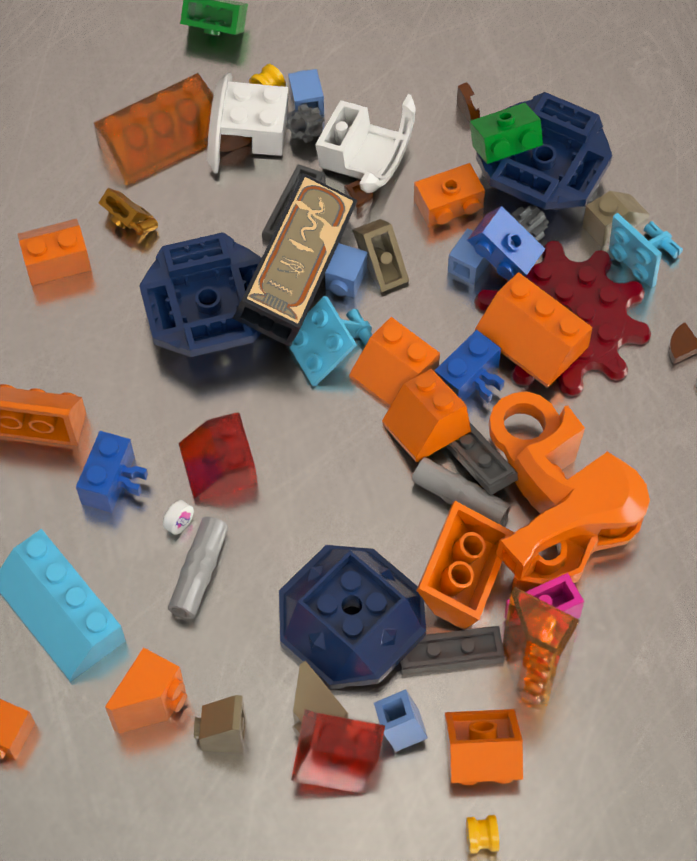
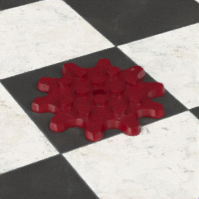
(594, 299)

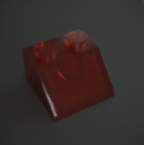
(218, 458)
(336, 751)

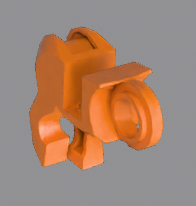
(579, 514)

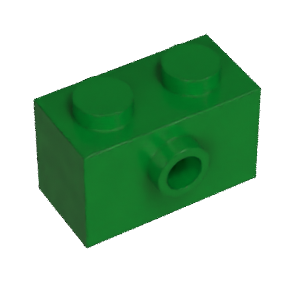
(215, 15)
(506, 133)

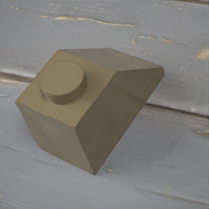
(600, 214)
(383, 254)
(313, 695)
(222, 725)

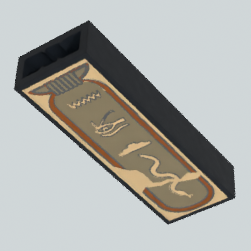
(295, 260)

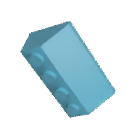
(58, 606)

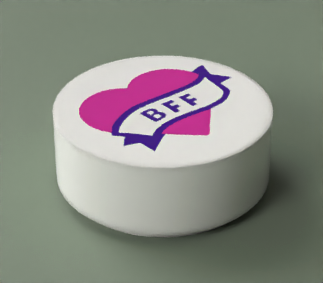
(178, 517)

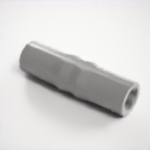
(455, 487)
(198, 567)

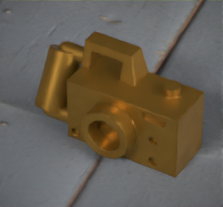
(127, 213)

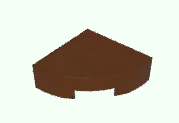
(465, 103)
(231, 142)
(354, 191)
(682, 344)

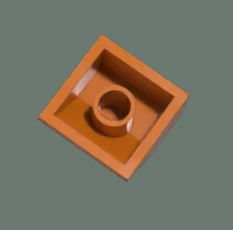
(54, 252)
(392, 359)
(426, 416)
(147, 693)
(484, 746)

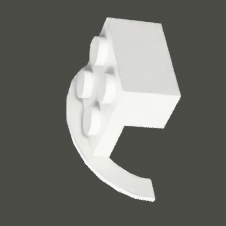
(247, 112)
(363, 149)

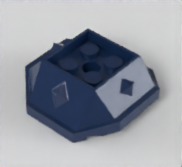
(566, 165)
(187, 278)
(345, 646)

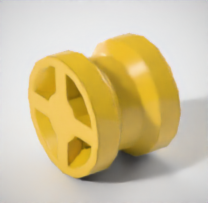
(269, 76)
(482, 834)

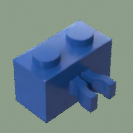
(472, 367)
(108, 471)

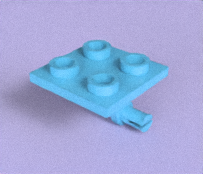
(638, 252)
(327, 339)

